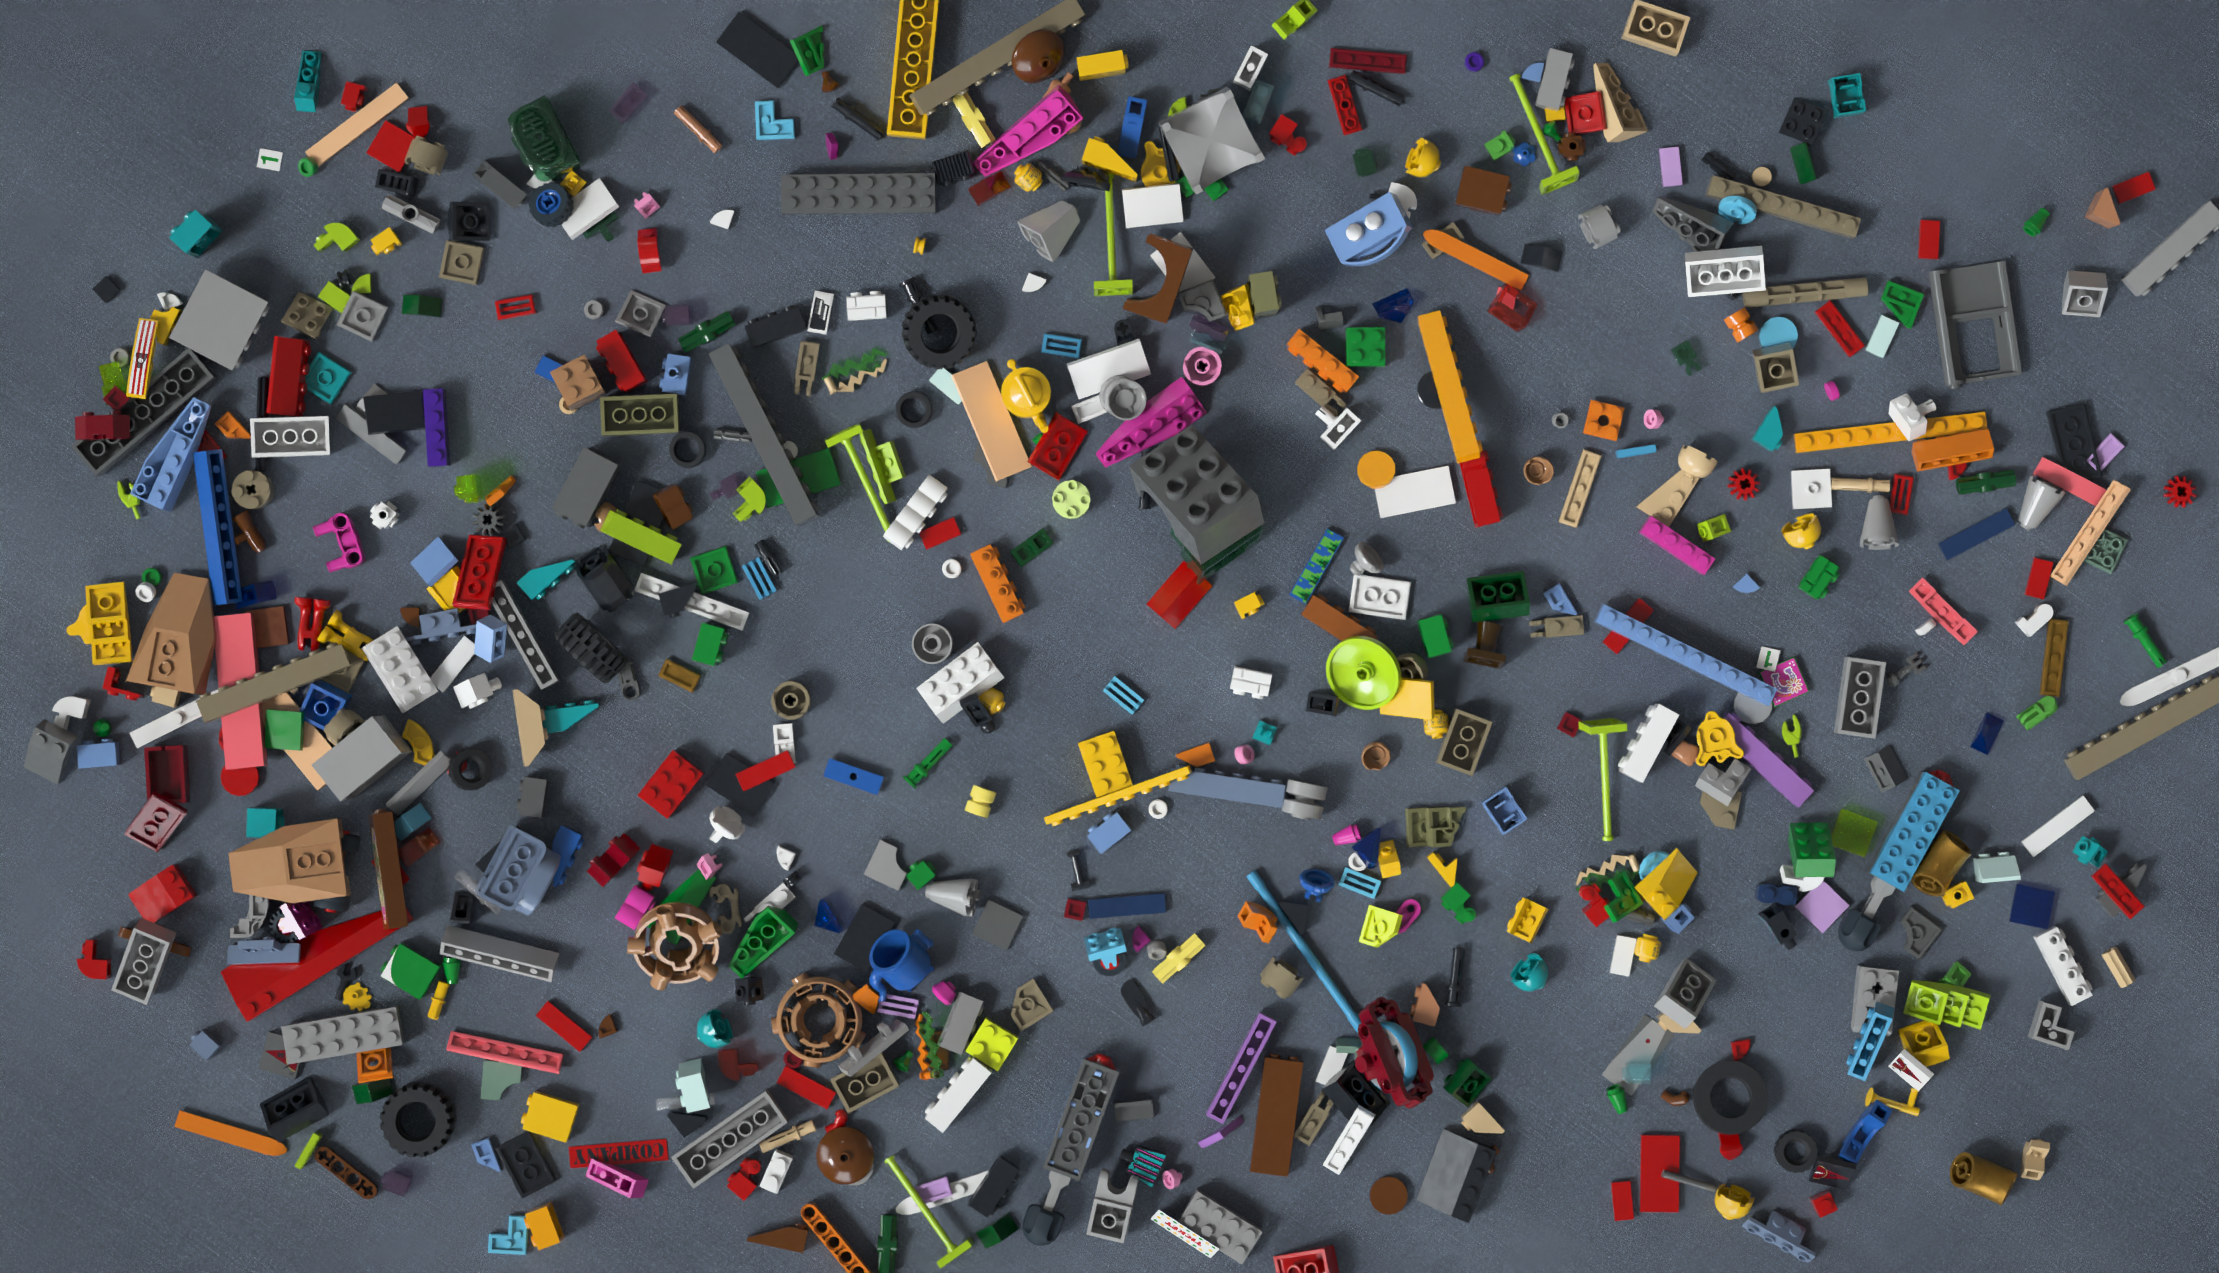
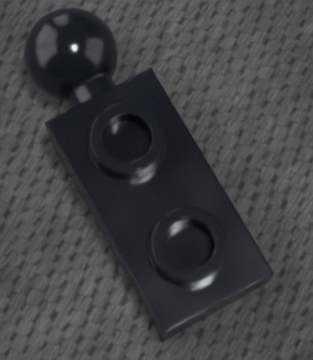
(978, 713)

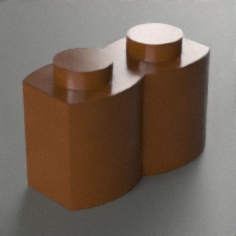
(673, 506)

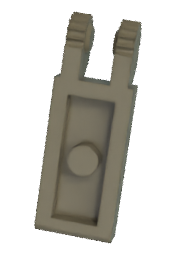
(806, 365)
(1318, 391)
(1559, 626)
(1313, 1120)

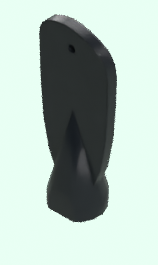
(1136, 1002)

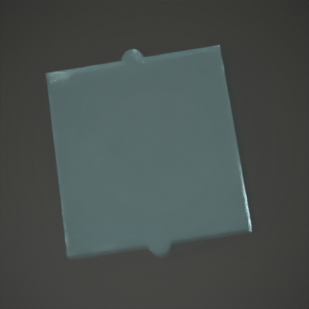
(1207, 342)

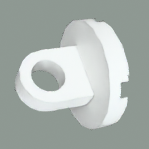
(726, 824)

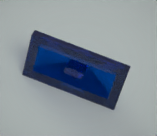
(1394, 306)
(1986, 733)
(1368, 848)
(826, 919)

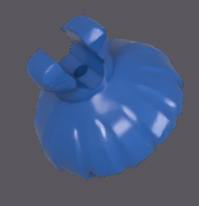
(1316, 882)

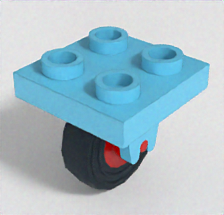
(1107, 951)

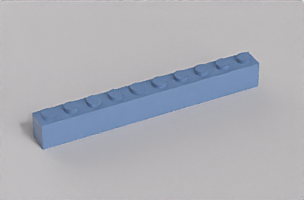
(1685, 655)

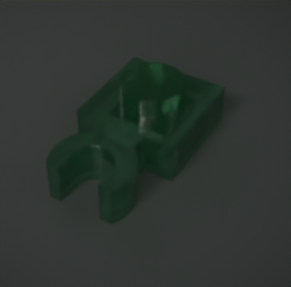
(1684, 355)

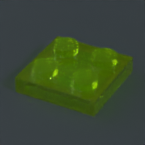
(1853, 832)

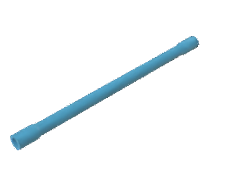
(1259, 885)

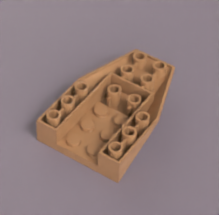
(178, 638)
(293, 864)

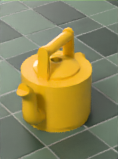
(1026, 394)

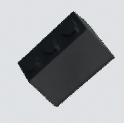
(1351, 1088)
(293, 1109)

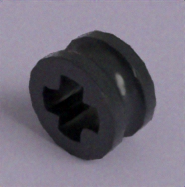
(343, 279)
(791, 879)

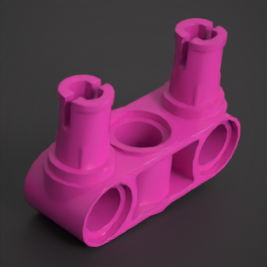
(347, 539)

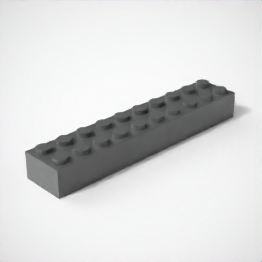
(764, 435)

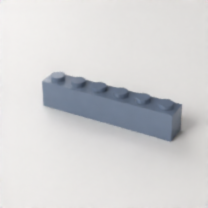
(1230, 788)

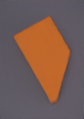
(232, 427)
(500, 491)
(1197, 756)
(867, 998)

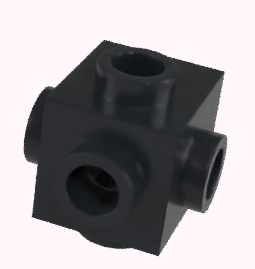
(749, 990)

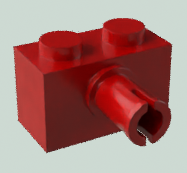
(654, 866)

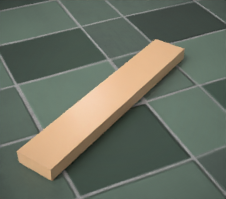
(357, 124)
(2090, 532)

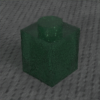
(1364, 163)

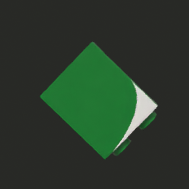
(410, 971)

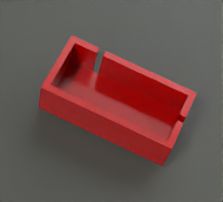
(1480, 492)

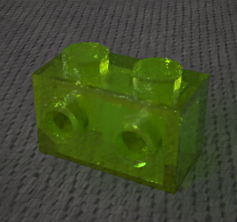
(468, 488)

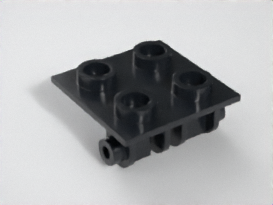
(1803, 121)

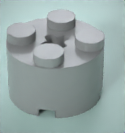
(1599, 226)

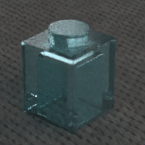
(1637, 1073)

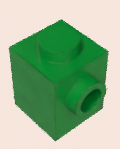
(921, 873)

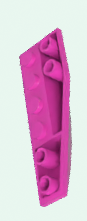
(1032, 132)
(1161, 419)

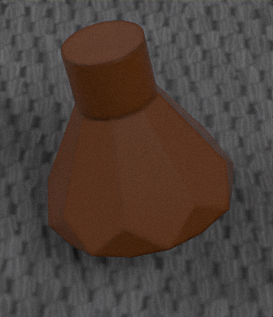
(829, 83)

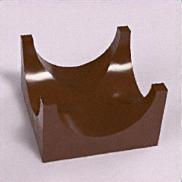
(1176, 260)

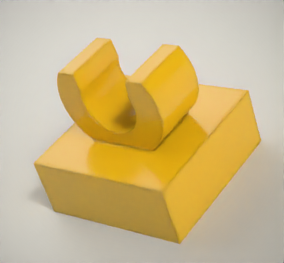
(573, 183)

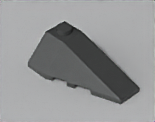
(1697, 226)

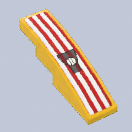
(142, 358)

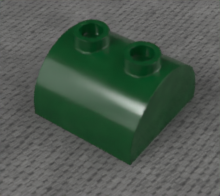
(1466, 1082)

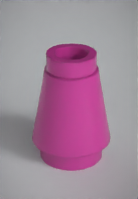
(1347, 835)

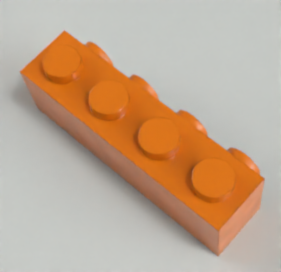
(1322, 360)
(1952, 449)
(997, 584)

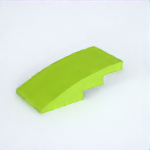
(1946, 1004)

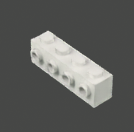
(2063, 966)

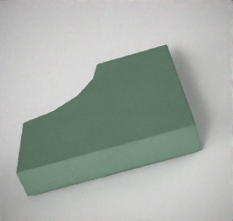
(497, 1078)

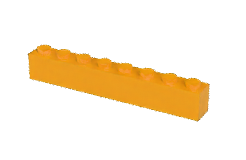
(1448, 386)

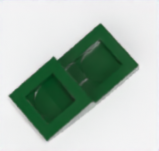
(1031, 547)

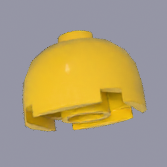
(1423, 159)
(1803, 532)
(1733, 1201)

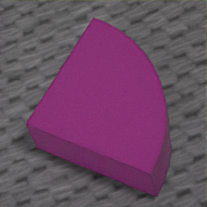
(832, 146)
(1139, 939)

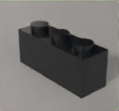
(775, 326)
(994, 1186)

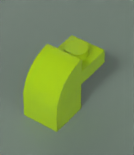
(1294, 18)
(337, 233)
(754, 499)

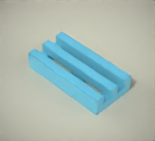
(1110, 684)
(1375, 889)

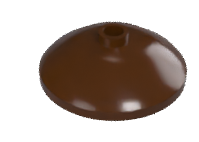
(1033, 51)
(849, 1142)

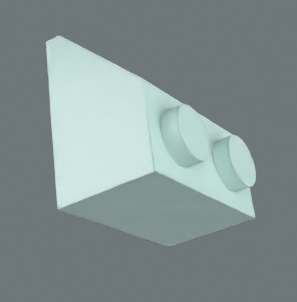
(1996, 868)

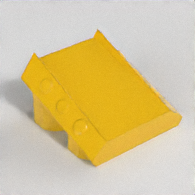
(1239, 306)
(444, 589)

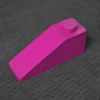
(617, 1179)

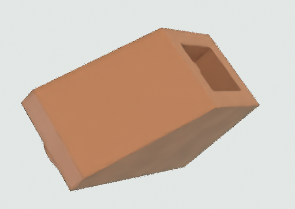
(1426, 1007)

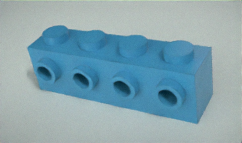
(1870, 1041)

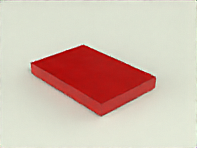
(1057, 446)

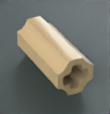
(2118, 967)

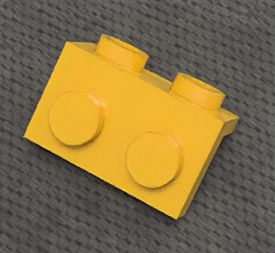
(1526, 920)

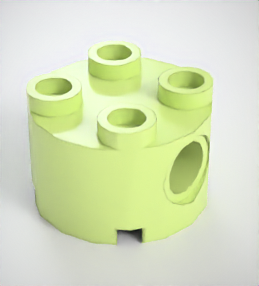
(1071, 499)

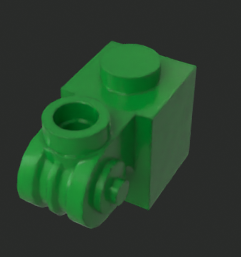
(1454, 899)

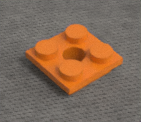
(1614, 415)
(381, 1071)

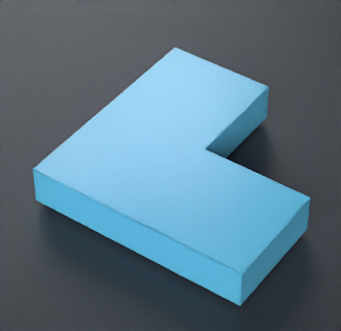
(767, 127)
(512, 1243)

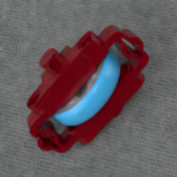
(1393, 1053)

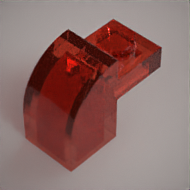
(730, 1066)

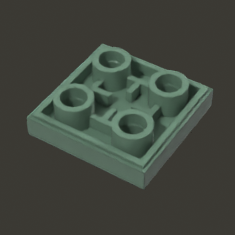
(2106, 551)

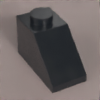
(677, 600)

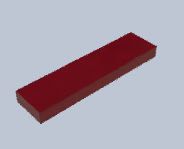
(1367, 61)

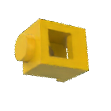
(385, 242)
(1248, 604)
(1964, 891)

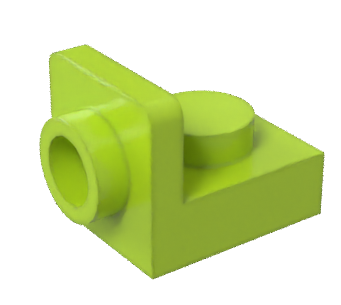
(1713, 528)

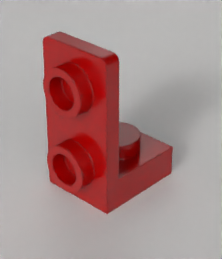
(112, 677)

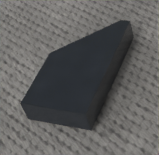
(1676, 736)

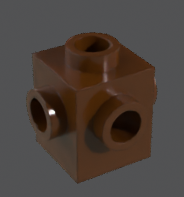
(1566, 152)

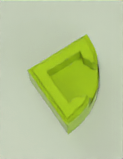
(1177, 106)
(363, 284)

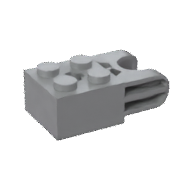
(1866, 997)
(1114, 1203)

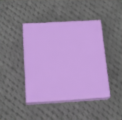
(1822, 906)

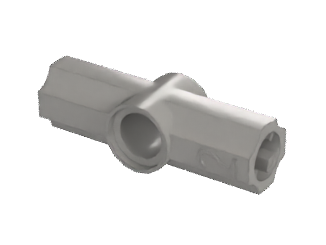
(400, 208)

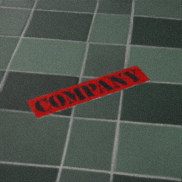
(619, 1153)

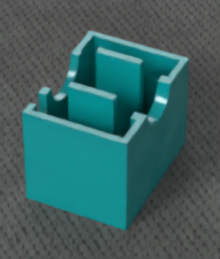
(1847, 95)
(263, 821)

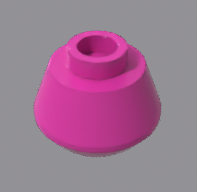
(944, 992)

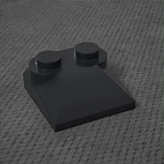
(1087, 179)
(469, 221)

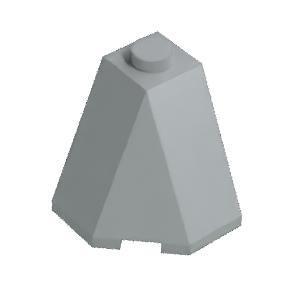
(1050, 228)

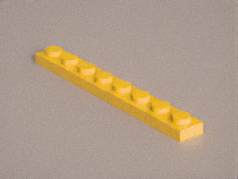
(1126, 793)

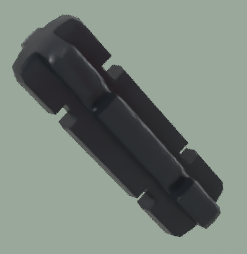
(1718, 166)

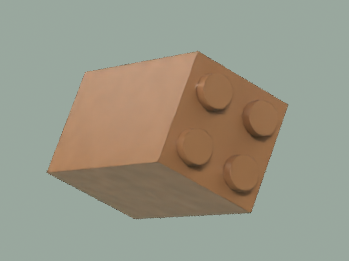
(578, 382)

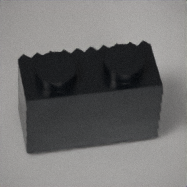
(953, 168)

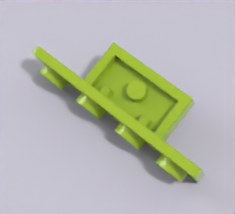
(884, 464)

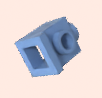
(1684, 918)

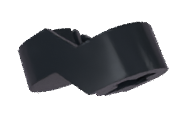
(1121, 329)

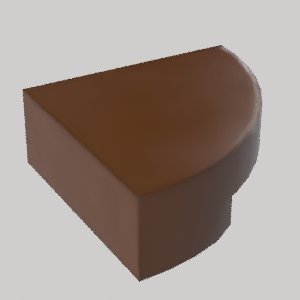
(411, 616)
(607, 1027)

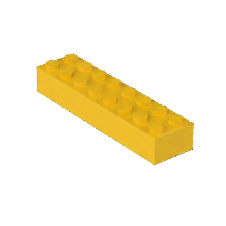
(912, 66)

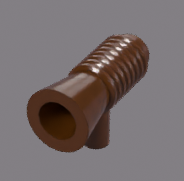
(249, 533)

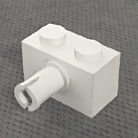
(1910, 416)
(1337, 426)
(476, 690)

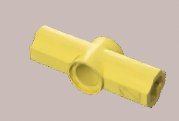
(973, 119)
(1178, 958)

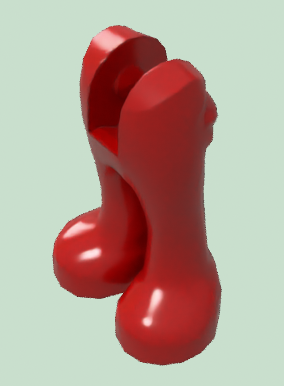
(304, 631)

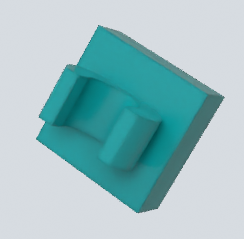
(1264, 732)

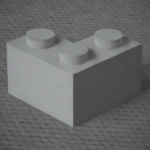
(1723, 785)
(2045, 1029)

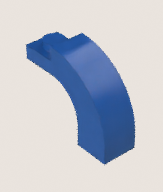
(1863, 1130)

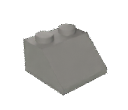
(2084, 293)

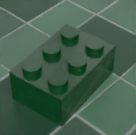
(1498, 596)

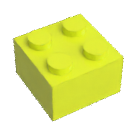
(992, 1044)

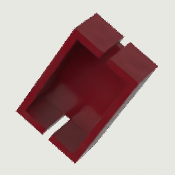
(168, 772)

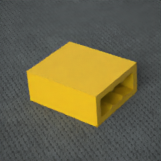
(1102, 65)
(550, 1116)

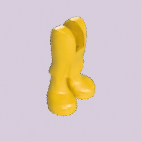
(351, 639)

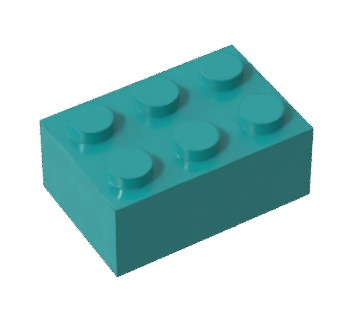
(195, 233)

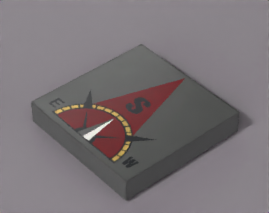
(275, 1059)

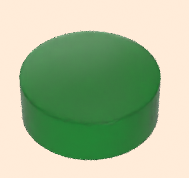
(307, 166)
(152, 576)

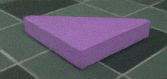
(1221, 1133)

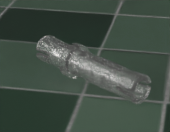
(470, 884)
(675, 1102)

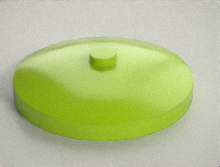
(1363, 672)

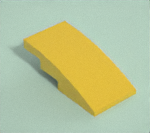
(108, 623)

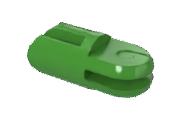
(2038, 712)

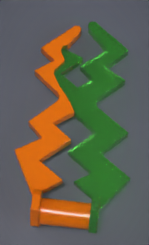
(926, 1074)

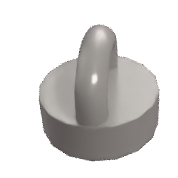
(1156, 950)

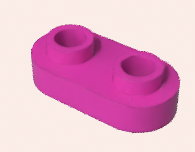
(1408, 917)

